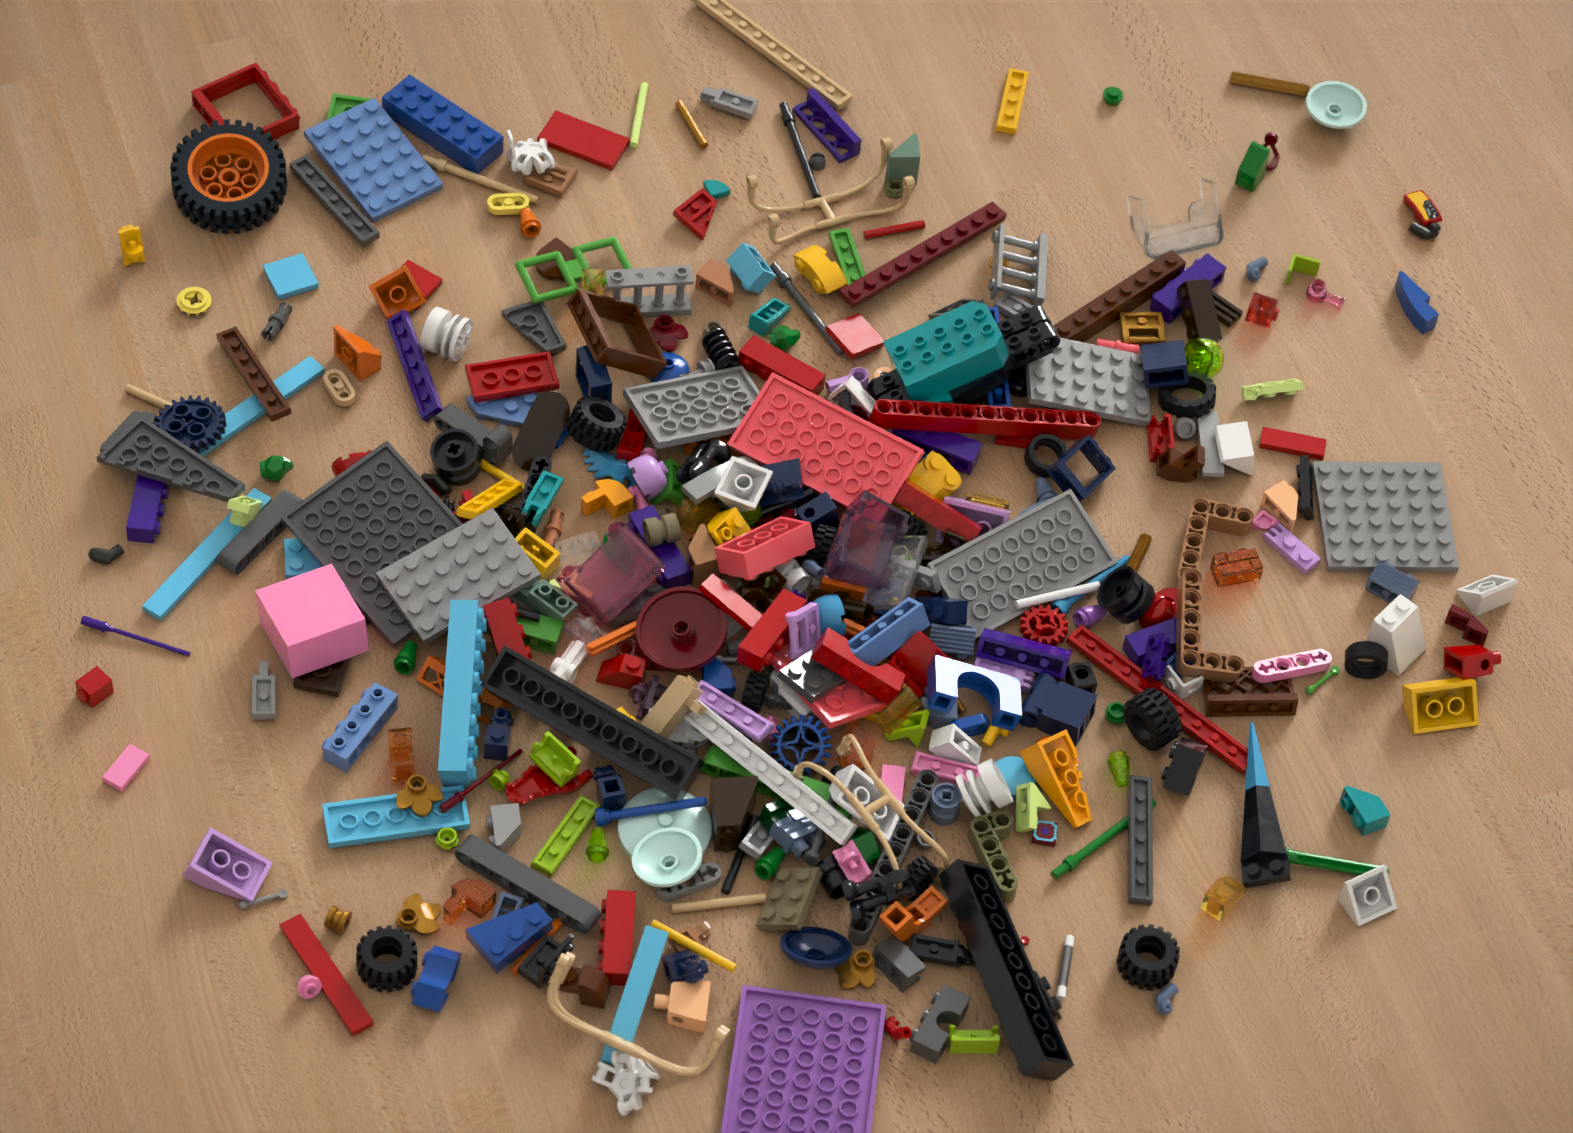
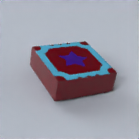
(1045, 833)

